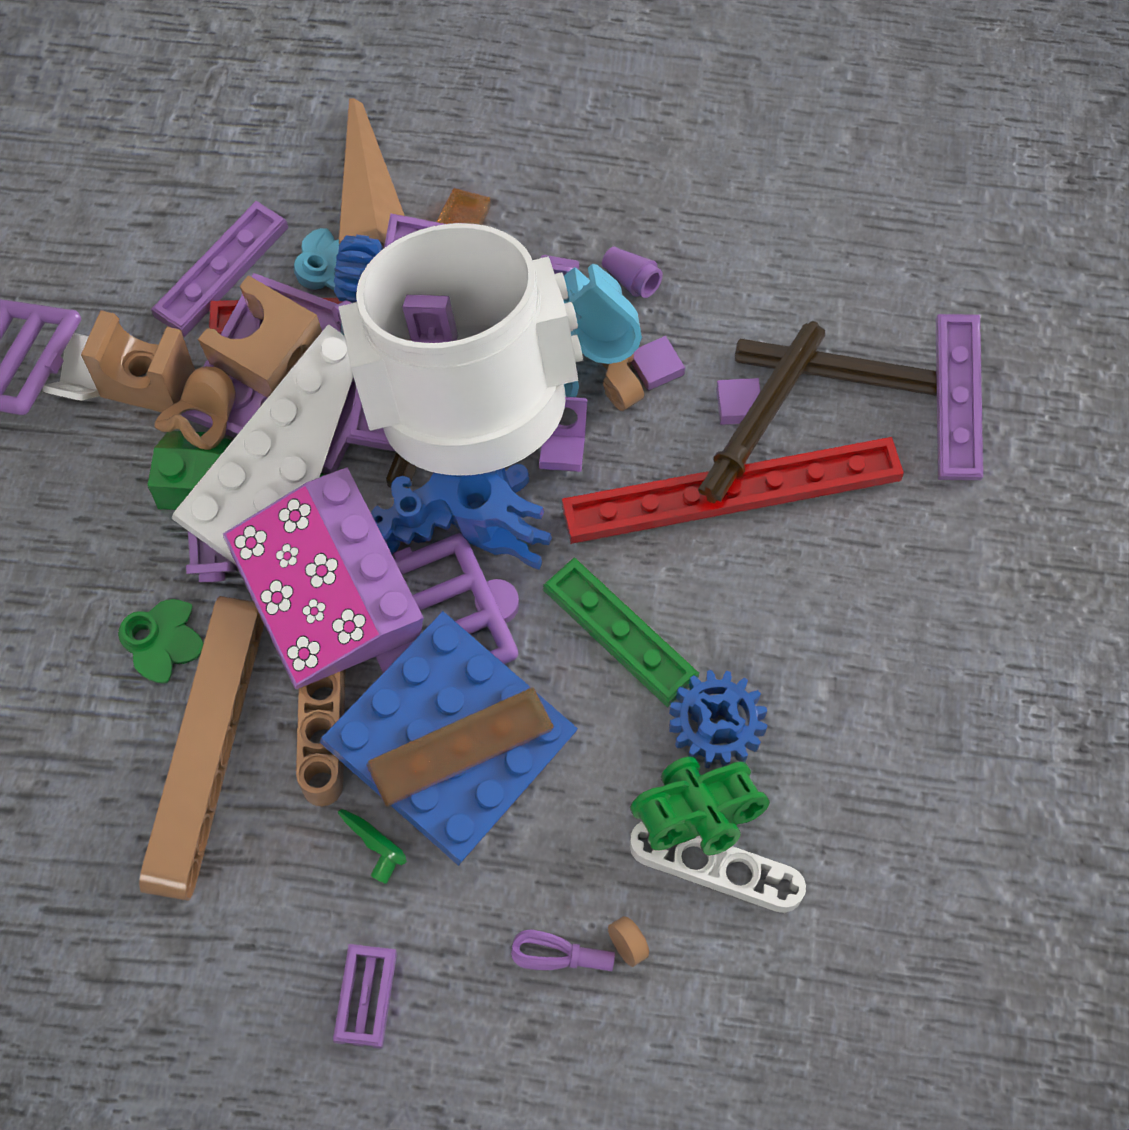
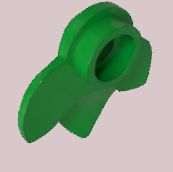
(167, 641)

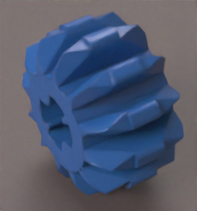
(351, 261)

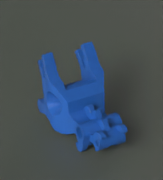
(478, 505)

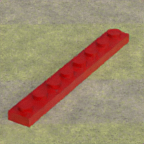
(760, 486)

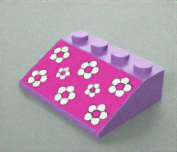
(324, 579)

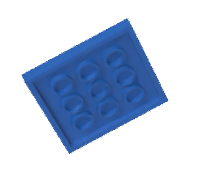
(425, 689)

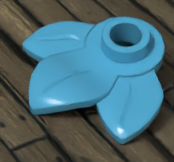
(317, 261)

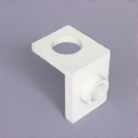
(75, 377)

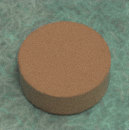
(628, 941)

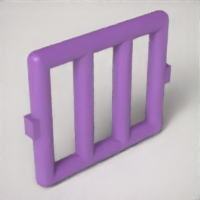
(50, 359)
(472, 579)

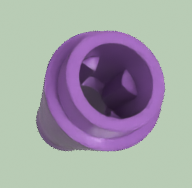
(634, 272)

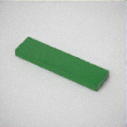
(620, 631)

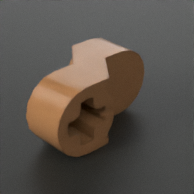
(622, 385)

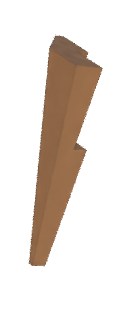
(367, 186)

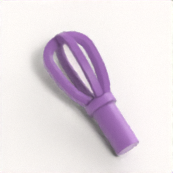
(575, 956)

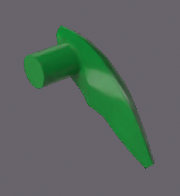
(375, 840)

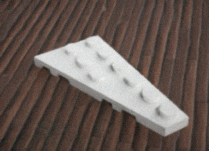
(276, 448)

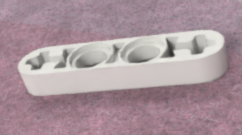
(714, 873)

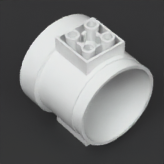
(493, 389)

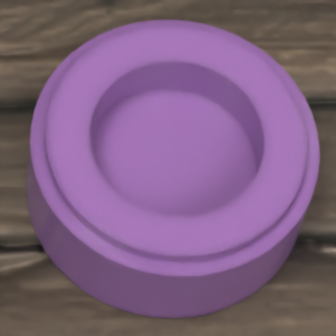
(505, 597)

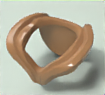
(205, 391)

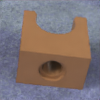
(273, 349)
(119, 359)

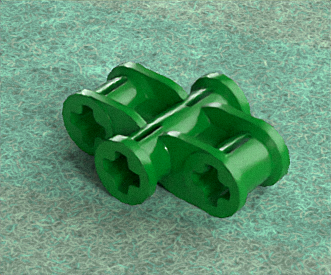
(699, 806)

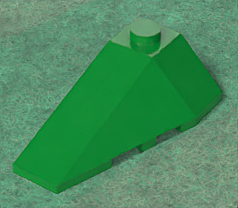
(179, 467)

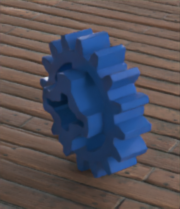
(729, 731)

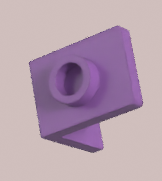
(566, 444)

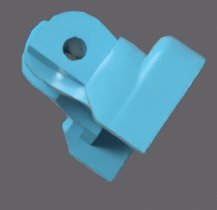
(605, 319)

